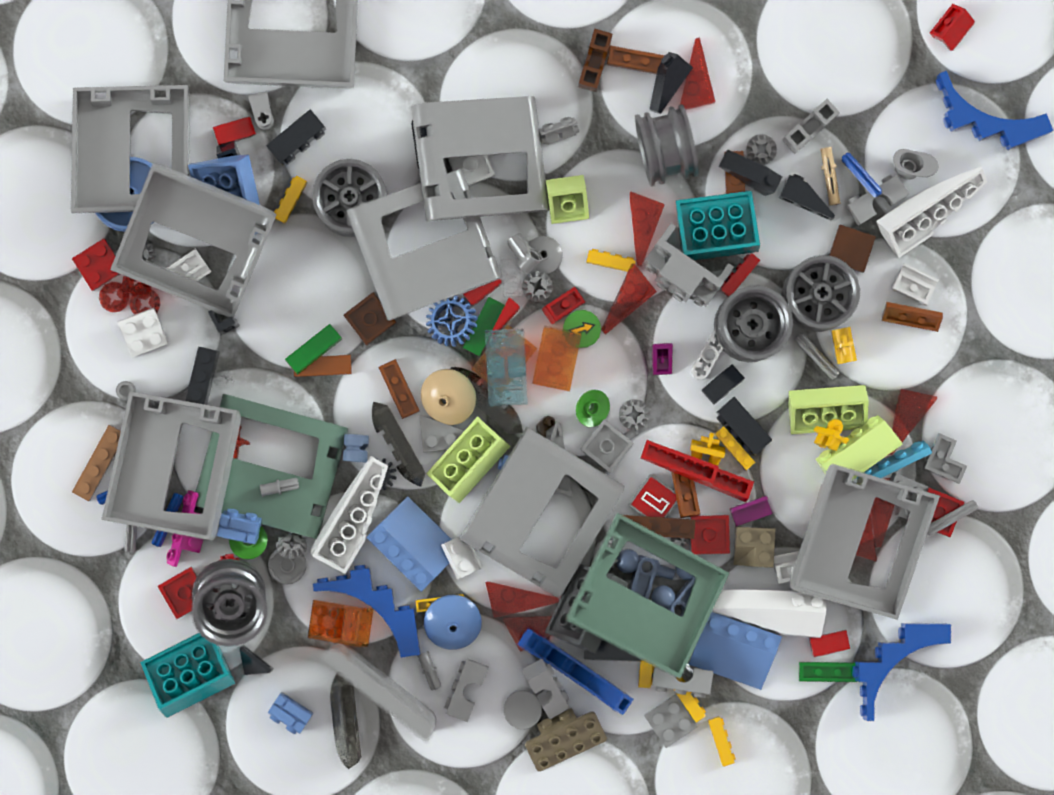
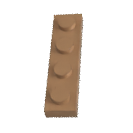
(98, 464)

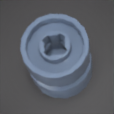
(355, 448)

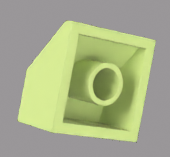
(567, 199)

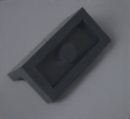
(224, 326)

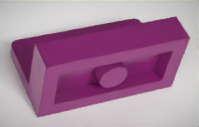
(750, 511)

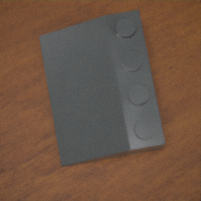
(566, 631)

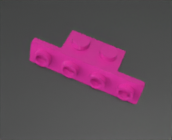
(184, 542)

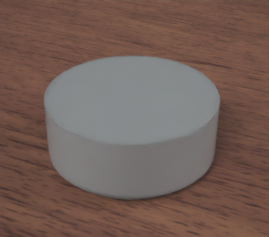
(124, 388)

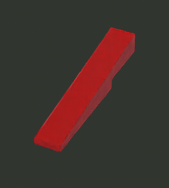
(697, 470)

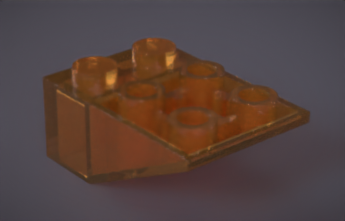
(340, 623)

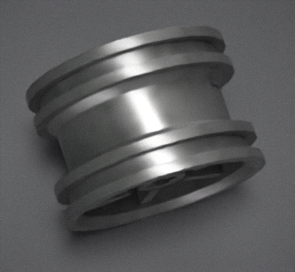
(666, 145)
(327, 184)
(846, 284)
(767, 301)
(235, 629)

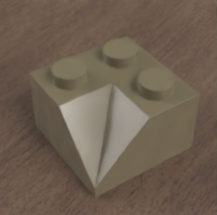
(754, 547)

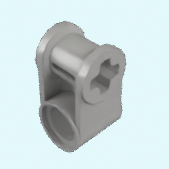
(261, 107)

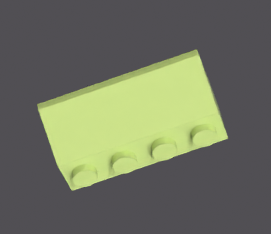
(819, 406)
(864, 449)
(468, 460)

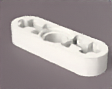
(712, 339)

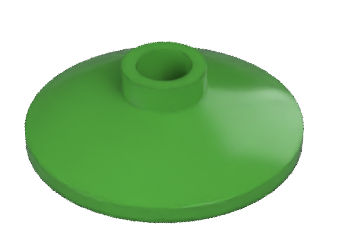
(598, 411)
(250, 551)

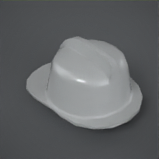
(914, 164)

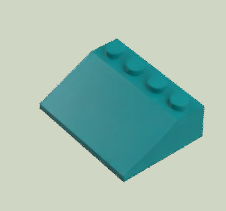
(718, 225)
(186, 674)

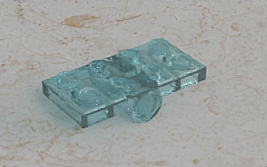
(506, 367)

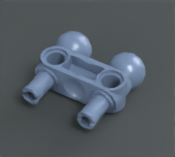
(642, 581)
(665, 596)

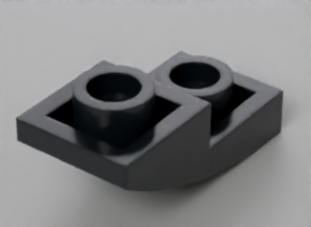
(723, 384)

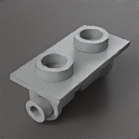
(551, 130)

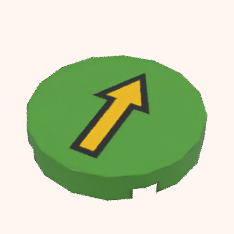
(585, 323)

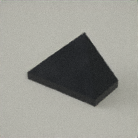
(252, 663)

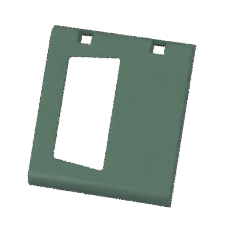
(292, 508)
(635, 621)

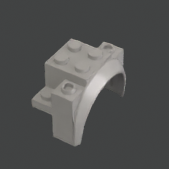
(682, 274)

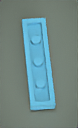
(899, 459)

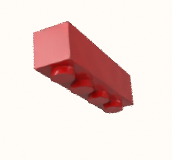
(740, 275)

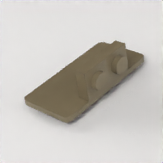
(564, 738)

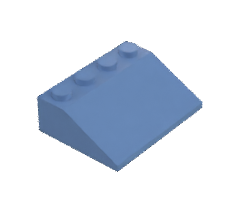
(229, 174)
(412, 543)
(735, 650)

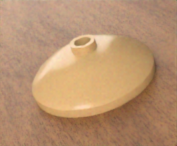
(457, 392)

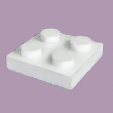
(142, 332)

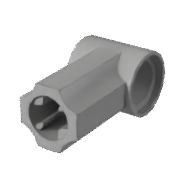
(527, 257)

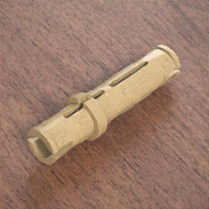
(834, 199)

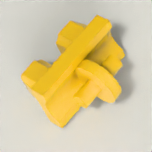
(843, 345)
(830, 436)
(707, 446)

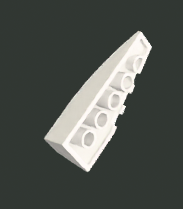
(920, 215)
(350, 520)
(775, 610)

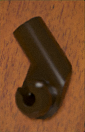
(544, 425)

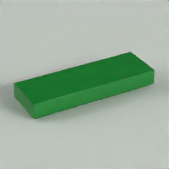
(485, 322)
(313, 349)
(826, 672)

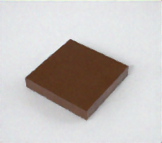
(852, 247)
(369, 319)

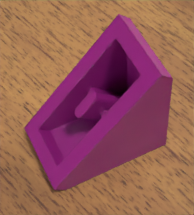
(662, 358)

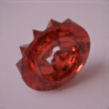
(137, 289)
(154, 301)
(116, 305)

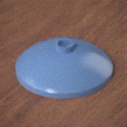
(452, 611)

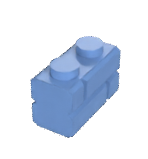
(239, 526)
(290, 713)

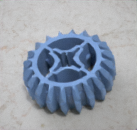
(459, 320)

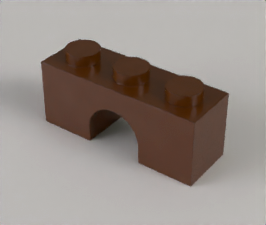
(595, 60)

